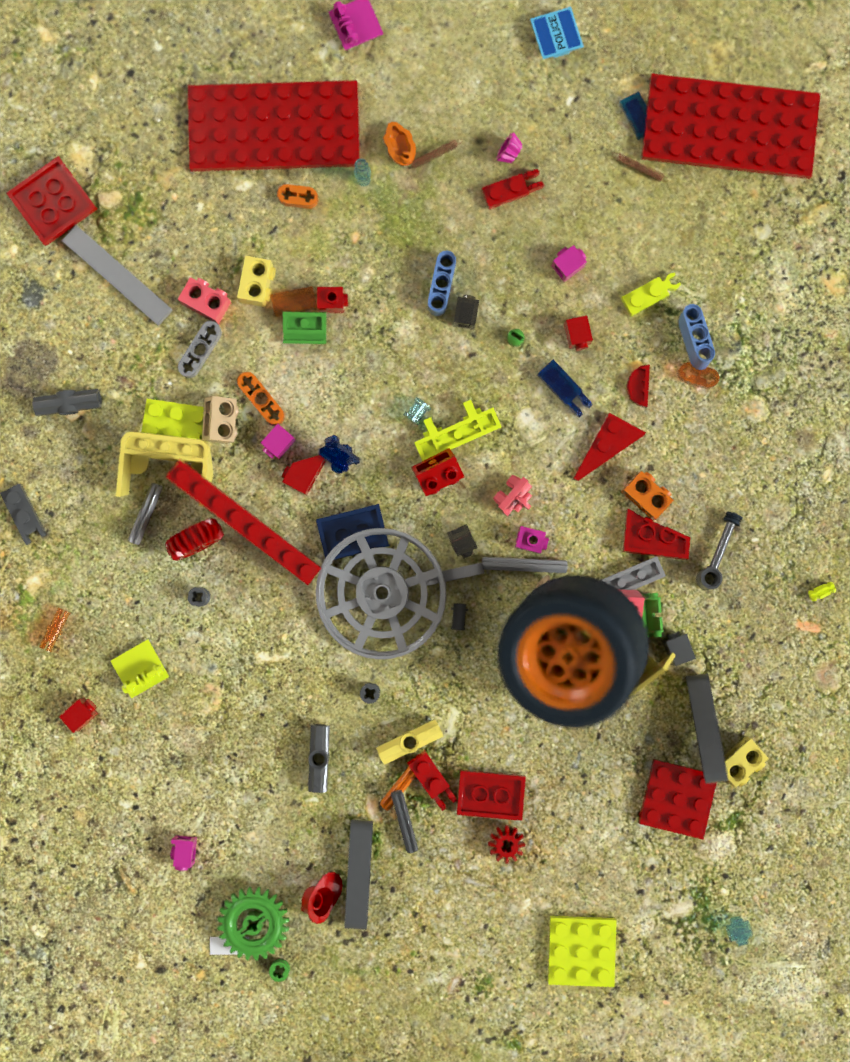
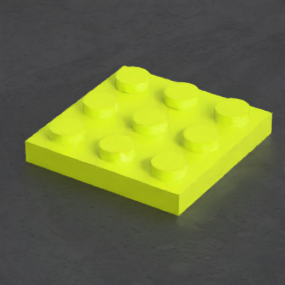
(582, 951)

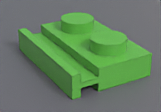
(304, 327)

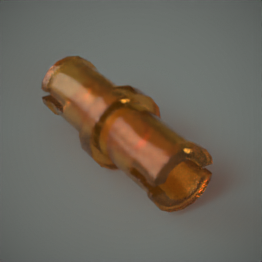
(54, 629)

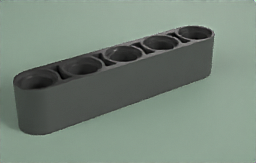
(706, 728)
(358, 874)

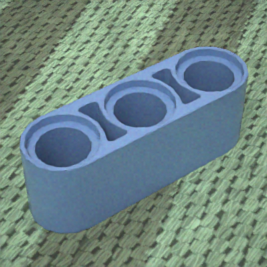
(446, 274)
(696, 327)

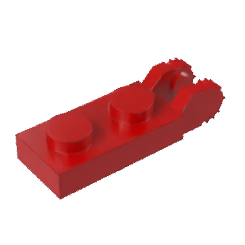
(511, 189)
(430, 778)

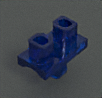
(338, 455)

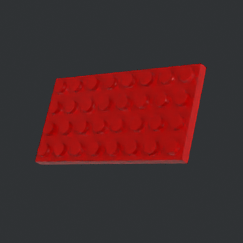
(273, 125)
(731, 126)

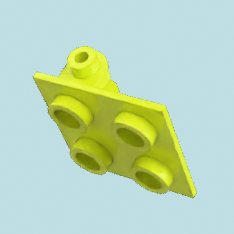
(139, 669)

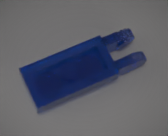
(563, 387)

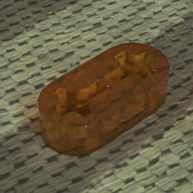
(697, 380)

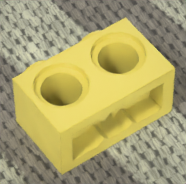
(250, 281)
(737, 757)

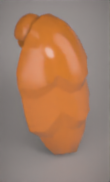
(399, 144)

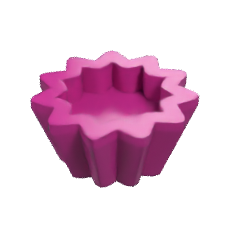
(509, 149)

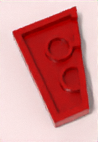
(652, 539)

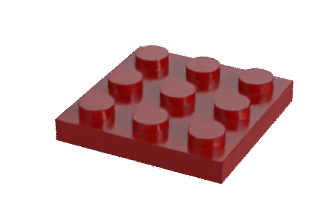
(51, 201)
(677, 799)

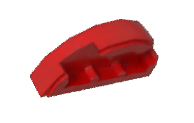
(638, 386)

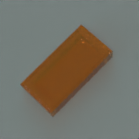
(294, 300)

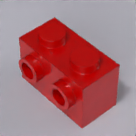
(437, 472)

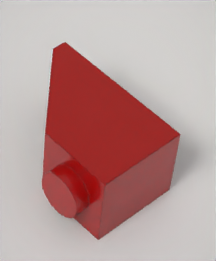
(303, 473)

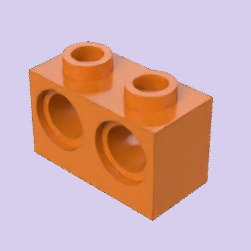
(644, 500)

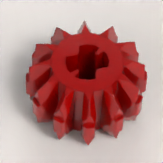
(515, 844)

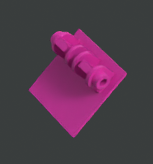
(355, 22)

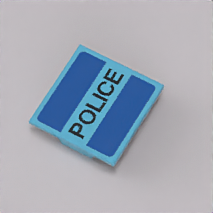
(556, 33)

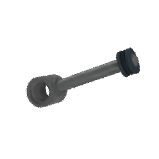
(732, 520)

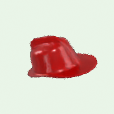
(321, 898)

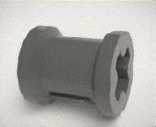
(205, 598)
(369, 700)

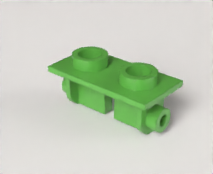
(653, 624)

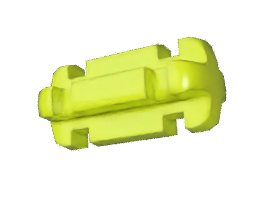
(822, 591)

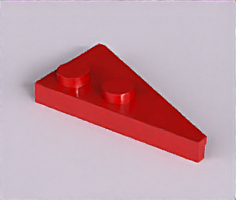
(611, 439)

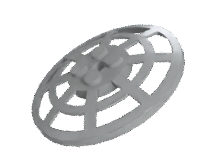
(367, 593)

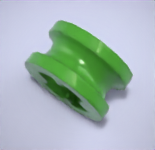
(276, 977)

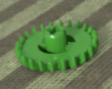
(270, 911)

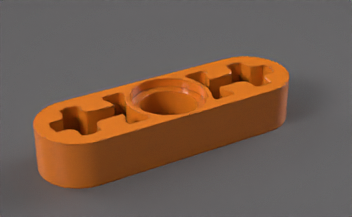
(246, 390)

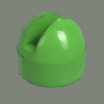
(513, 341)

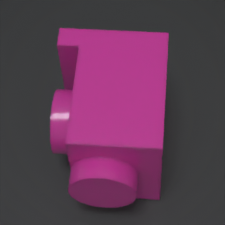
(523, 540)
(183, 852)

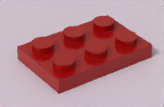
(491, 795)

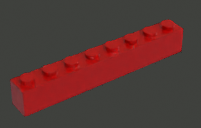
(243, 521)

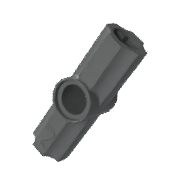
(67, 402)
(318, 744)

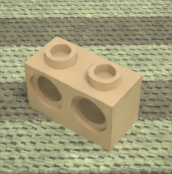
(213, 419)

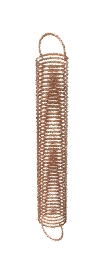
(433, 156)
(640, 167)

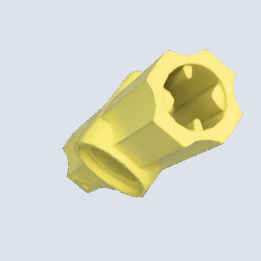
(396, 748)

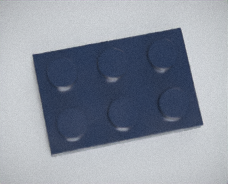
(340, 526)

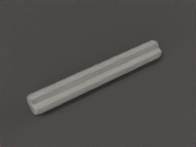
(522, 564)

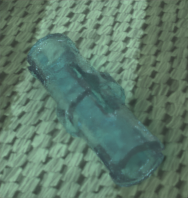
(364, 173)

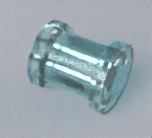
(417, 411)

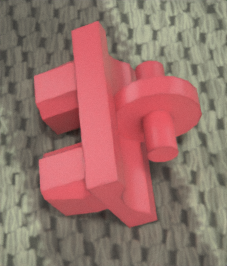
(516, 498)

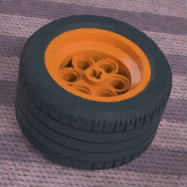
(550, 681)

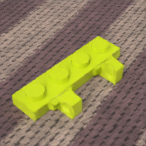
(472, 427)

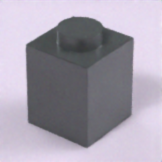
(680, 646)

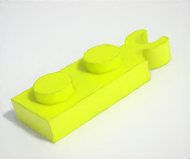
(648, 294)

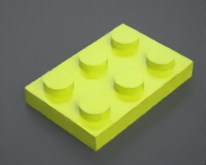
(173, 419)

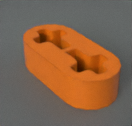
(297, 191)

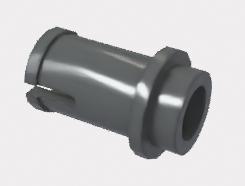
(459, 616)

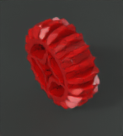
(194, 539)

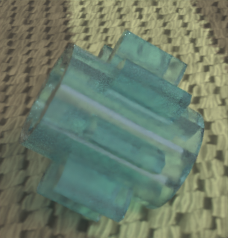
(739, 931)

